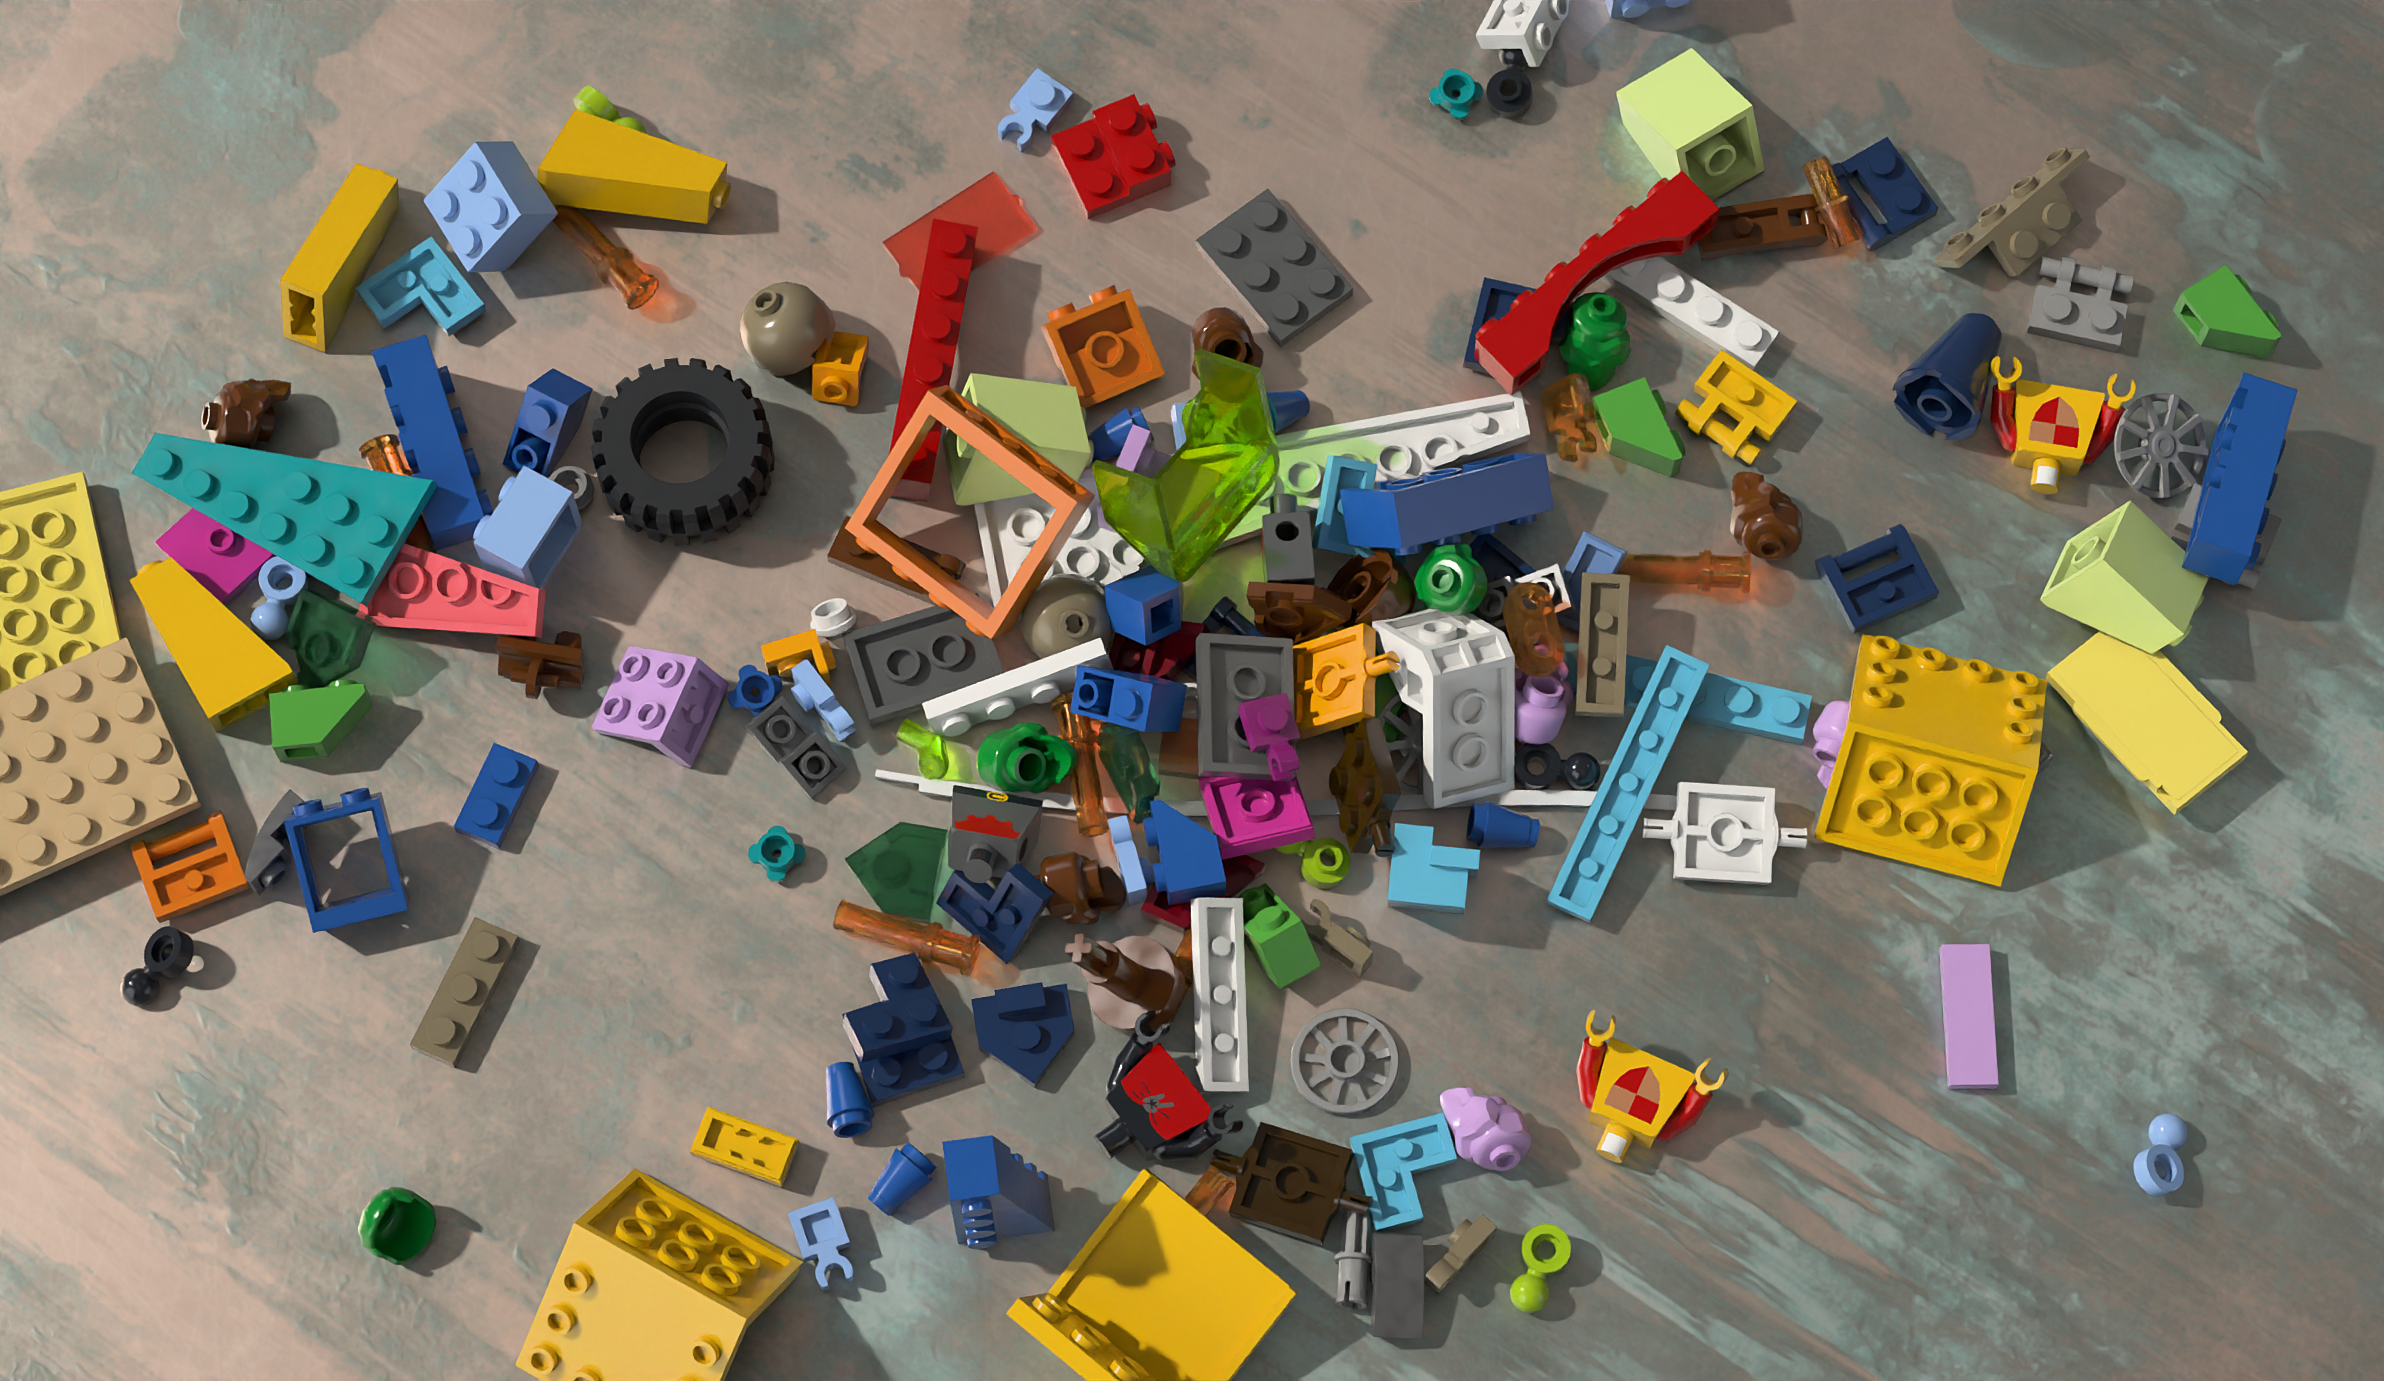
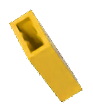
(630, 172)
(337, 256)
(214, 649)

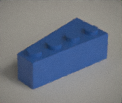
(432, 439)
(2239, 480)
(1448, 503)
(994, 1192)

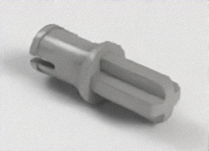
(1353, 1260)

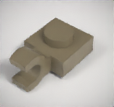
(1345, 946)

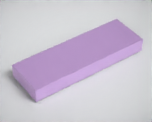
(1968, 1016)

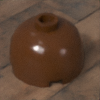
(1375, 587)

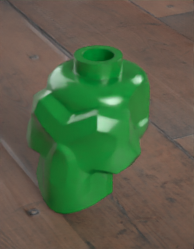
(1595, 338)
(1451, 580)
(1025, 759)

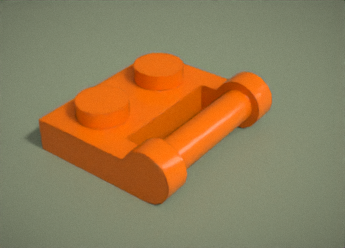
(195, 879)

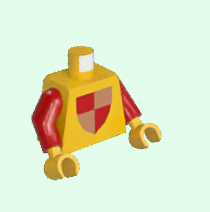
(2052, 425)
(1637, 1093)

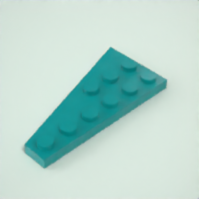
(312, 513)

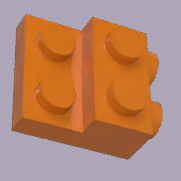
(1102, 346)

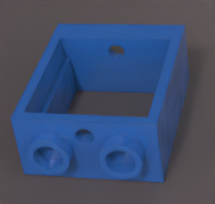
(357, 907)

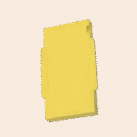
(2148, 717)

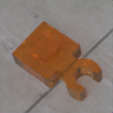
(1567, 411)

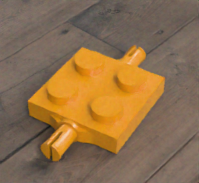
(1337, 679)

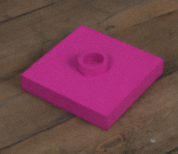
(213, 554)
(1255, 814)

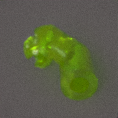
(930, 749)

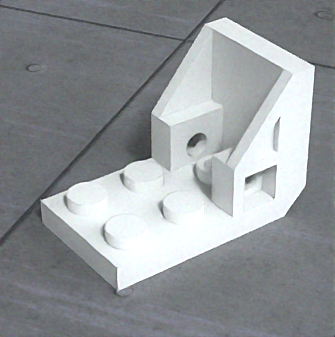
(1464, 686)

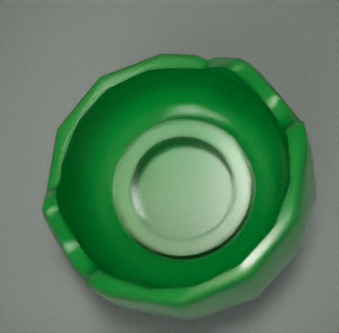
(397, 1225)

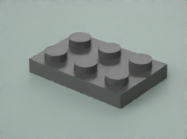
(1274, 267)
(917, 660)
(1229, 673)

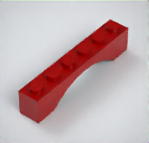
(1662, 225)
(933, 342)

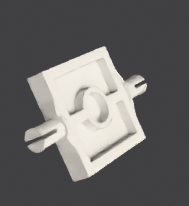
(1724, 833)

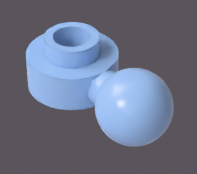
(270, 619)
(2159, 1167)

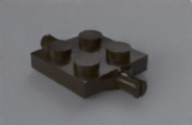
(1365, 788)
(1291, 1183)

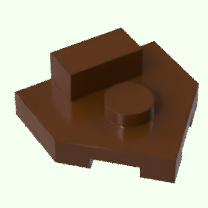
(1296, 610)

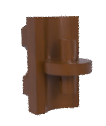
(542, 663)

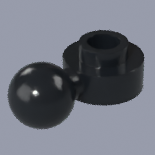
(1520, 102)
(1579, 770)
(165, 955)

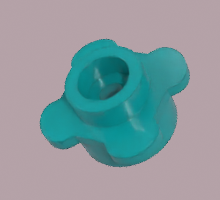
(1456, 81)
(776, 840)

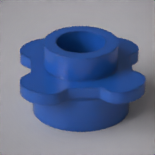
(749, 679)

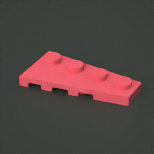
(449, 595)

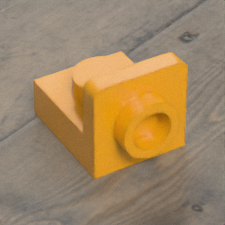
(839, 368)
(788, 652)

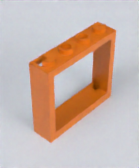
(1011, 455)

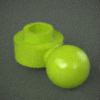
(596, 104)
(1311, 866)
(1530, 1290)

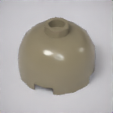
(785, 327)
(1061, 600)

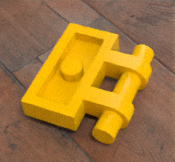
(1742, 395)

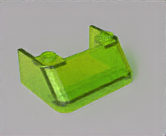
(1208, 481)

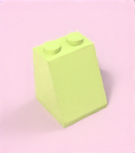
(1693, 124)
(1037, 413)
(2127, 581)

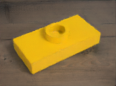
(744, 1146)

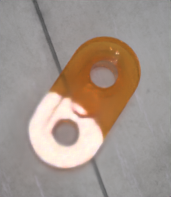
(1531, 627)

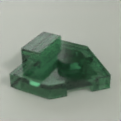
(327, 638)
(1128, 768)
(902, 870)

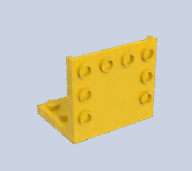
(1934, 760)
(652, 1291)
(1157, 1295)

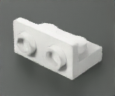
(1523, 26)

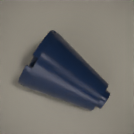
(1951, 379)

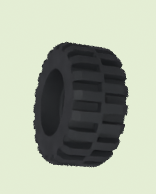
(674, 396)

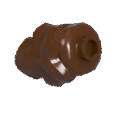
(1226, 334)
(243, 412)
(1764, 518)
(1080, 888)

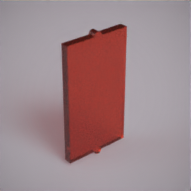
(984, 205)

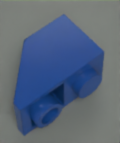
(547, 422)
(1145, 605)
(1128, 699)
(1187, 855)

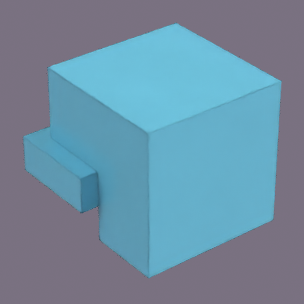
(1429, 874)

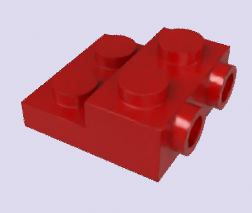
(1114, 156)

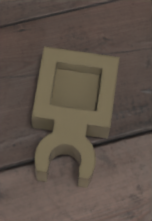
(1466, 1243)

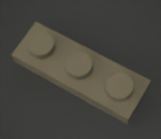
(1602, 645)
(465, 992)

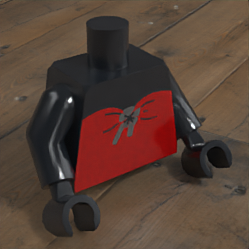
(1157, 1103)

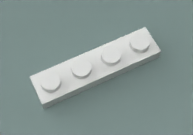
(1695, 309)
(1014, 689)
(1219, 995)

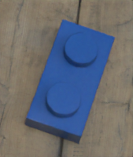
(496, 796)

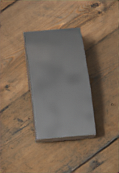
(1550, 579)
(795, 747)
(268, 858)
(1397, 1285)

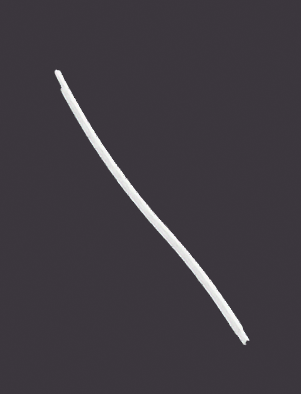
(1410, 802)

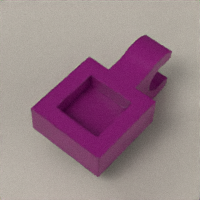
(1272, 728)

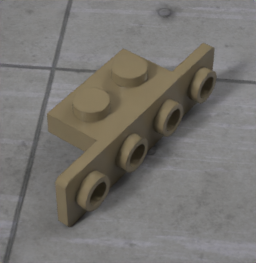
(2024, 222)

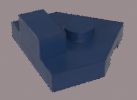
(1024, 1027)

